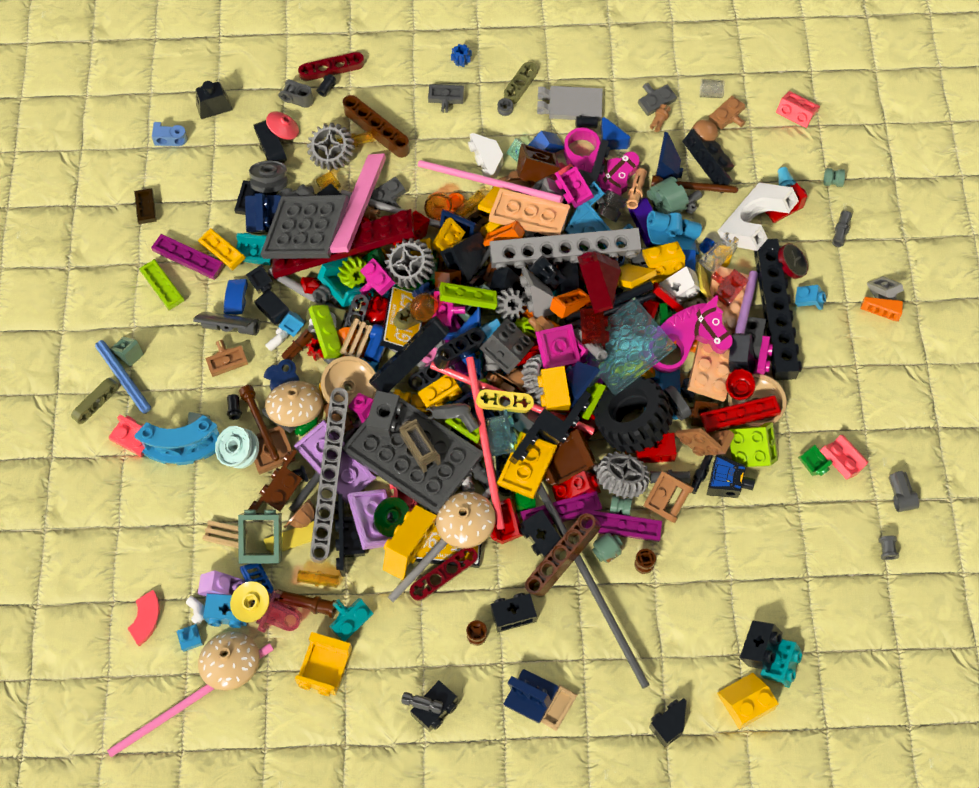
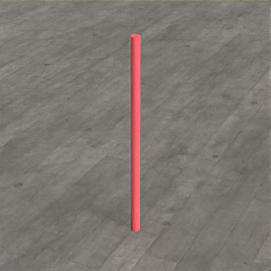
(482, 385)
(485, 445)

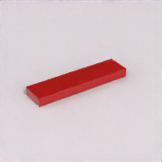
(740, 413)

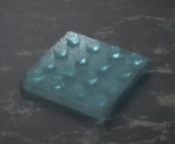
(632, 348)

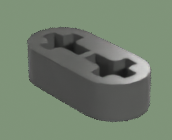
(678, 404)

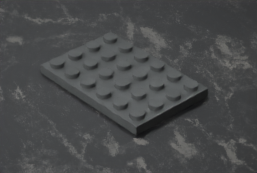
(396, 465)

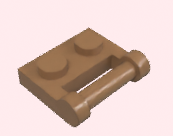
(662, 494)

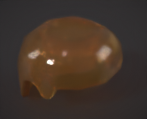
(436, 203)
(423, 307)

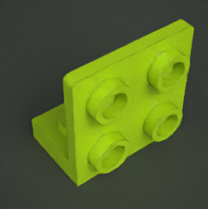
(754, 445)

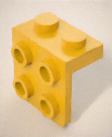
(665, 259)

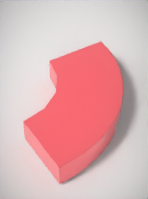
(146, 617)

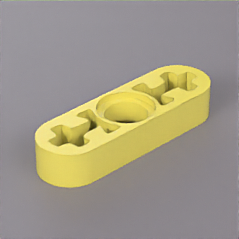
(511, 395)

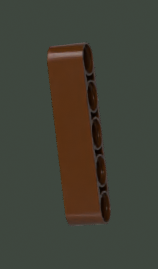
(380, 128)
(572, 550)

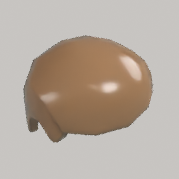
(706, 130)

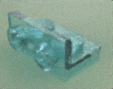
(500, 434)

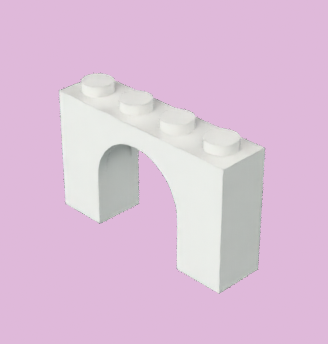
(761, 199)

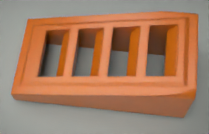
(507, 232)
(569, 303)
(883, 307)

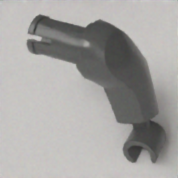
(454, 411)

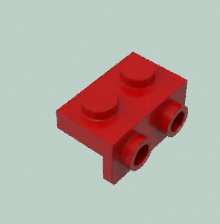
(511, 523)

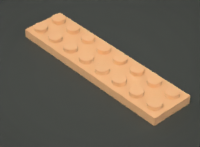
(710, 368)

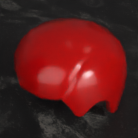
(740, 384)

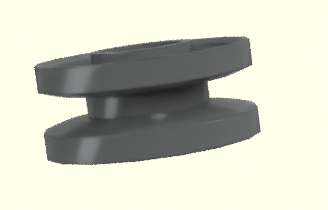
(268, 176)

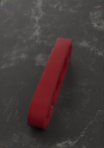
(330, 63)
(445, 576)

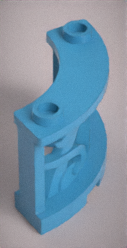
(181, 444)

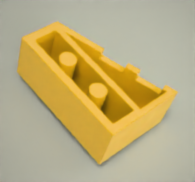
(407, 541)

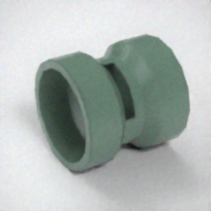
(834, 177)
(620, 506)

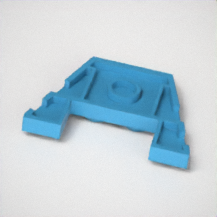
(586, 219)

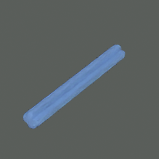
(123, 377)

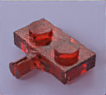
(729, 286)

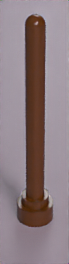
(699, 186)
(248, 394)

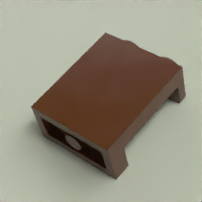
(570, 459)

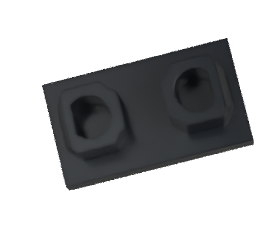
(547, 273)

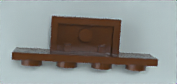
(281, 487)

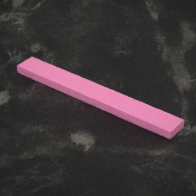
(358, 203)

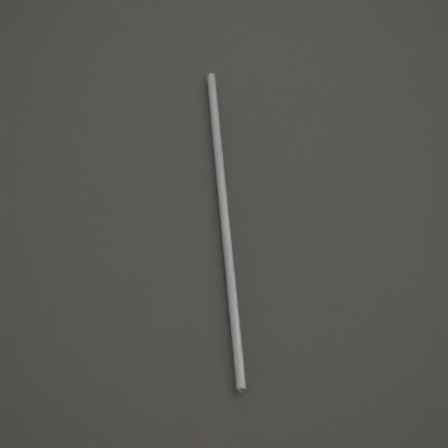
(441, 544)

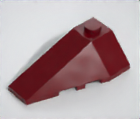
(601, 279)

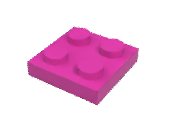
(558, 346)

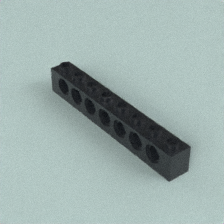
(781, 368)

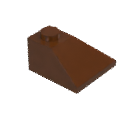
(536, 163)

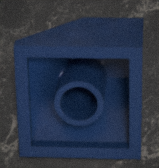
(669, 160)
(579, 379)

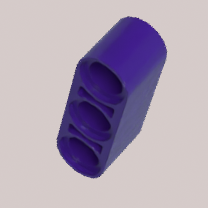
(639, 217)

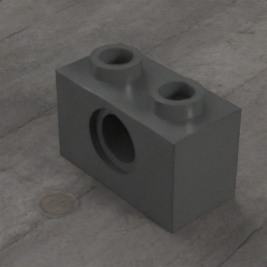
(384, 403)

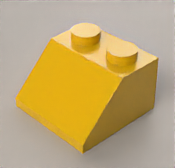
(555, 390)
(748, 700)

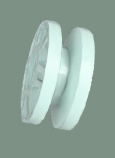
(234, 456)

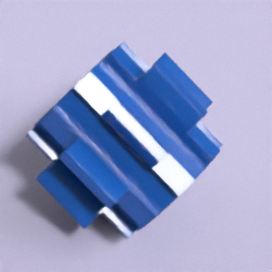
(461, 55)

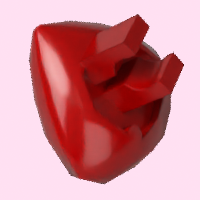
(377, 309)

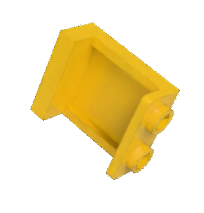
(324, 664)

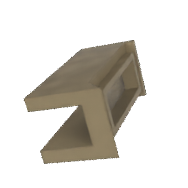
(419, 444)

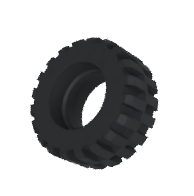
(641, 431)

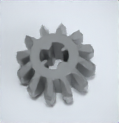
(512, 311)

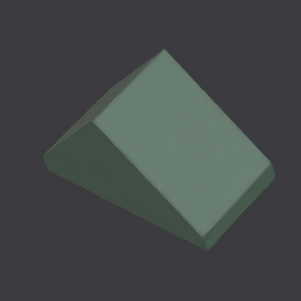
(127, 350)

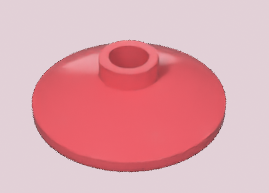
(282, 125)

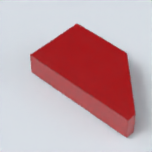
(667, 297)

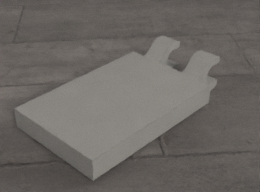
(570, 102)

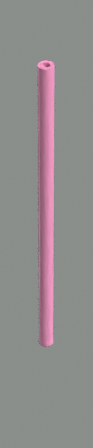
(490, 181)
(170, 713)

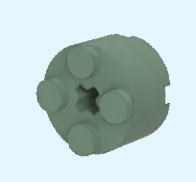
(668, 196)

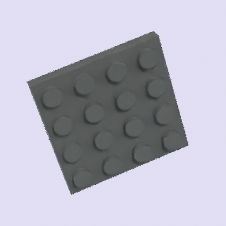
(304, 227)

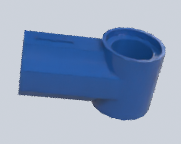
(374, 351)

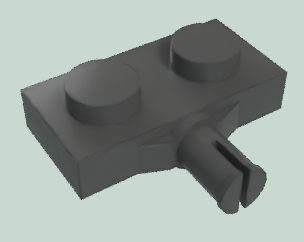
(445, 95)
(655, 98)
(389, 192)

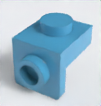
(810, 296)

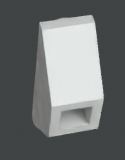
(487, 154)

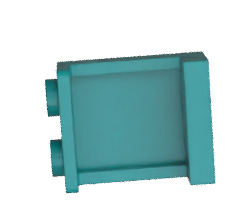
(330, 279)

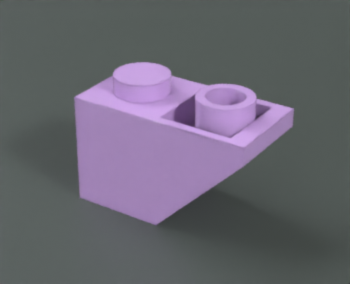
(218, 583)

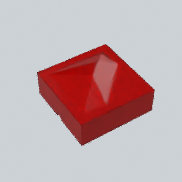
(310, 284)

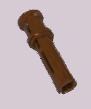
(314, 604)

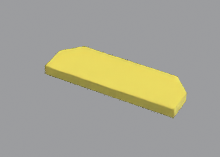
(703, 280)
(292, 538)

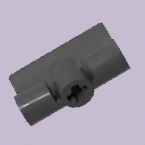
(228, 323)

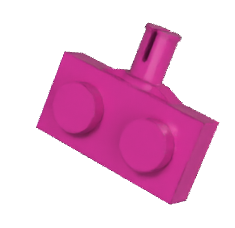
(376, 278)
(446, 311)

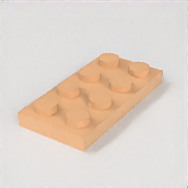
(531, 212)

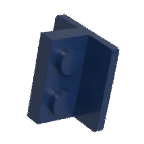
(260, 211)
(530, 695)

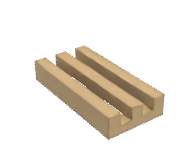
(363, 325)
(209, 530)

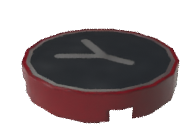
(793, 261)

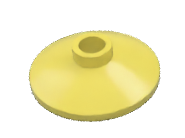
(242, 599)

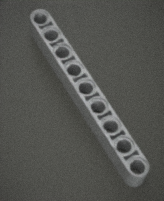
(329, 465)

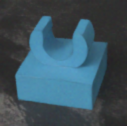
(291, 323)
(189, 638)

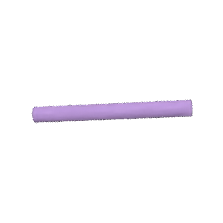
(746, 302)

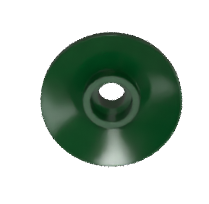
(397, 510)

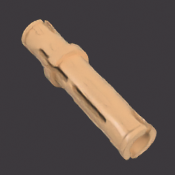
(635, 193)

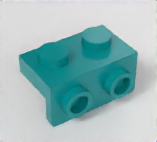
(251, 248)

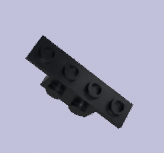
(710, 158)
(348, 542)

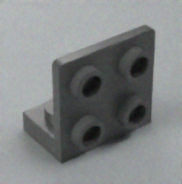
(507, 346)

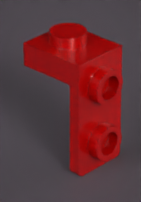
(801, 195)
(576, 486)

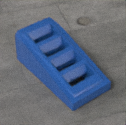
(260, 571)

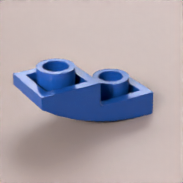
(235, 296)

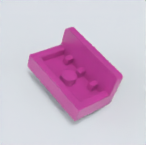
(575, 187)
(762, 364)

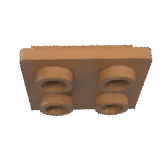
(706, 443)

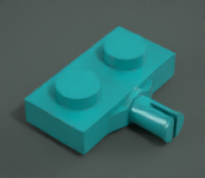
(350, 618)

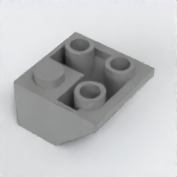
(537, 294)

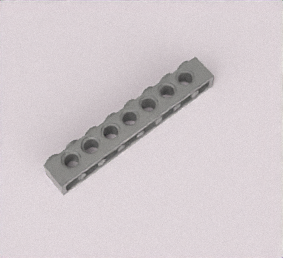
(629, 237)

